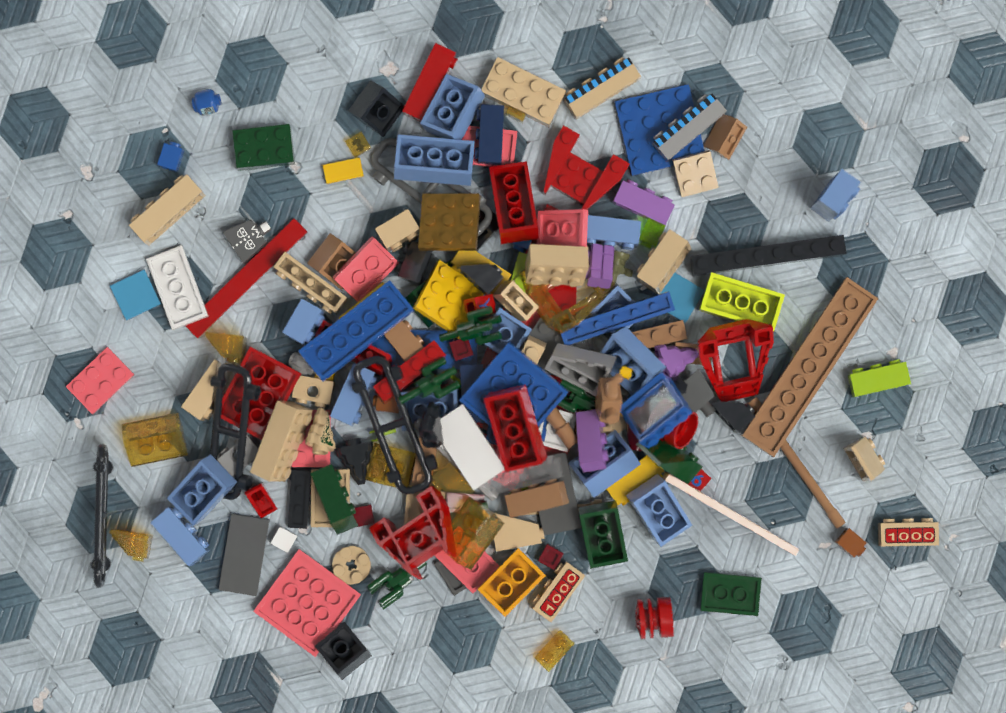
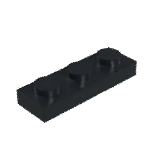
(299, 499)

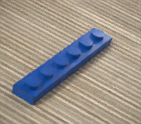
(619, 318)

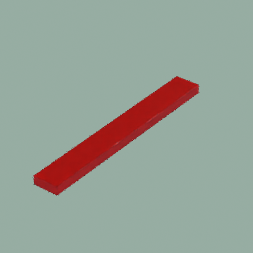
(248, 276)

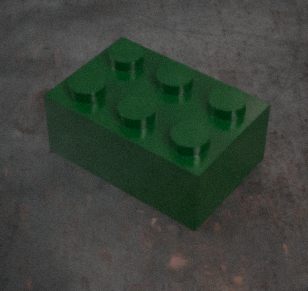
(263, 147)
(603, 534)

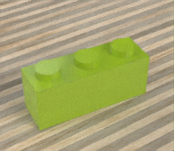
(879, 378)

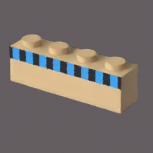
(601, 88)

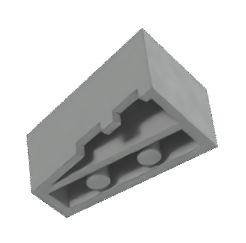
(580, 366)

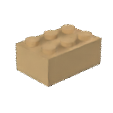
(663, 261)
(556, 265)

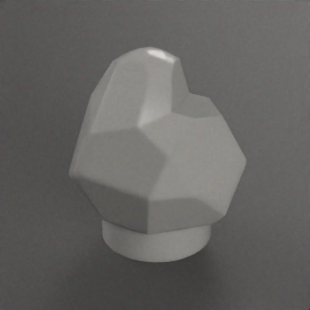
(299, 364)

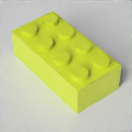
(740, 300)

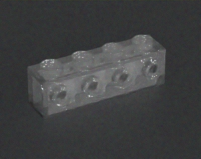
(515, 479)

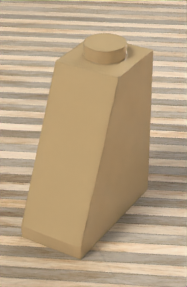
(517, 534)

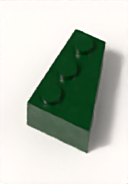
(335, 499)

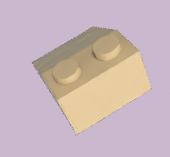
(202, 398)
(865, 459)

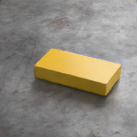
(343, 170)

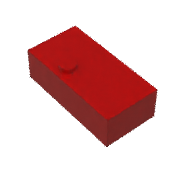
(514, 202)
(515, 428)

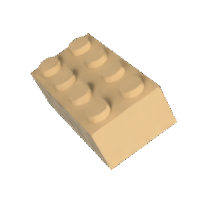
(523, 92)
(167, 209)
(281, 441)

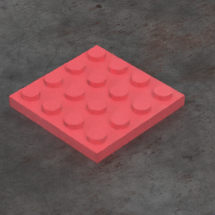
(306, 602)

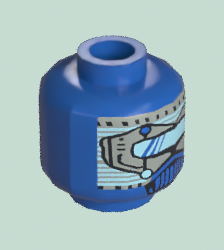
(206, 102)

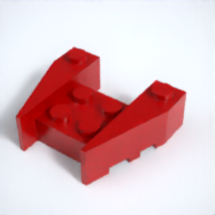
(576, 176)
(421, 536)

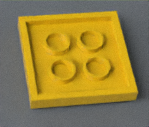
(444, 296)

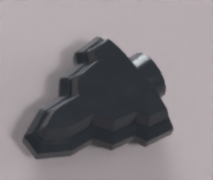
(430, 427)
(356, 457)

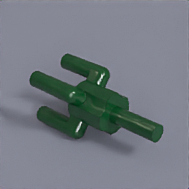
(474, 328)
(431, 383)
(577, 399)
(394, 582)

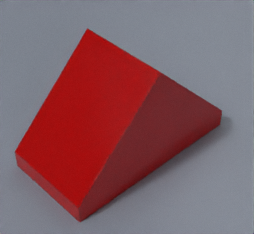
(261, 500)

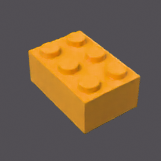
(511, 582)

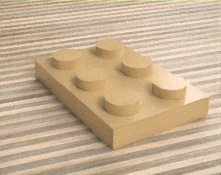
(318, 514)

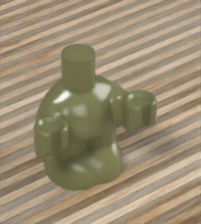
(618, 265)

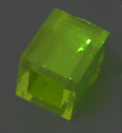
(651, 233)

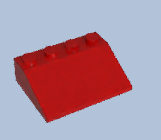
(275, 382)

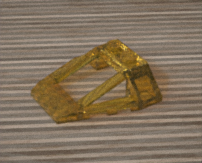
(552, 314)

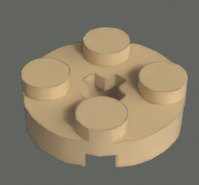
(346, 555)

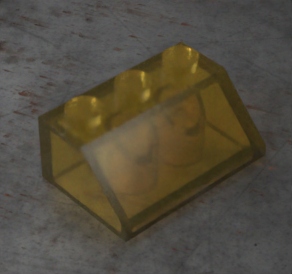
(154, 439)
(473, 532)

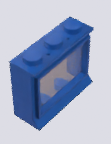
(655, 410)

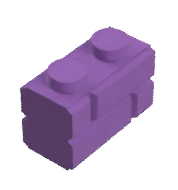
(600, 266)

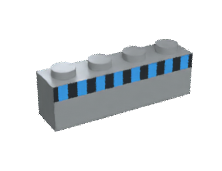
(685, 130)

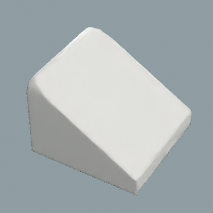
(283, 539)

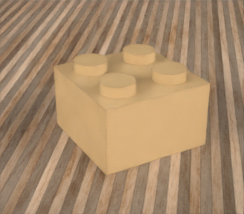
(398, 231)

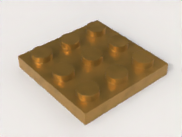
(449, 222)

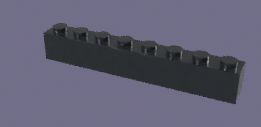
(768, 255)

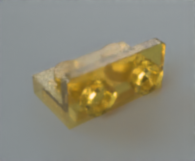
(554, 650)

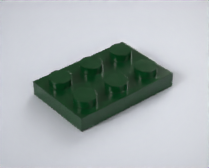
(730, 594)

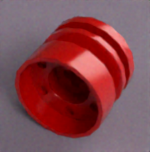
(682, 433)
(655, 618)

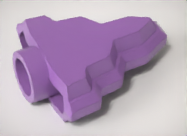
(675, 358)

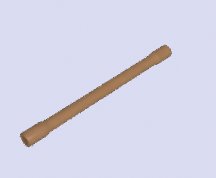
(831, 512)

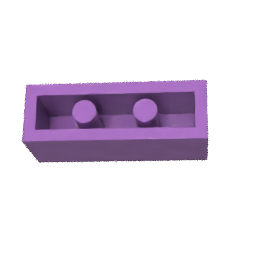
(643, 202)
(591, 441)

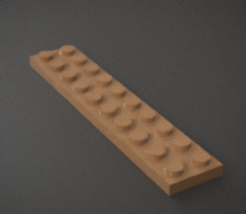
(809, 367)

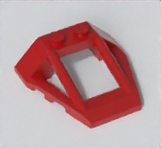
(744, 330)

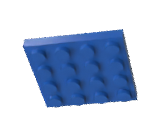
(644, 118)
(510, 370)

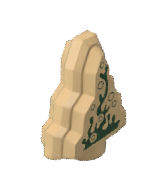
(320, 435)

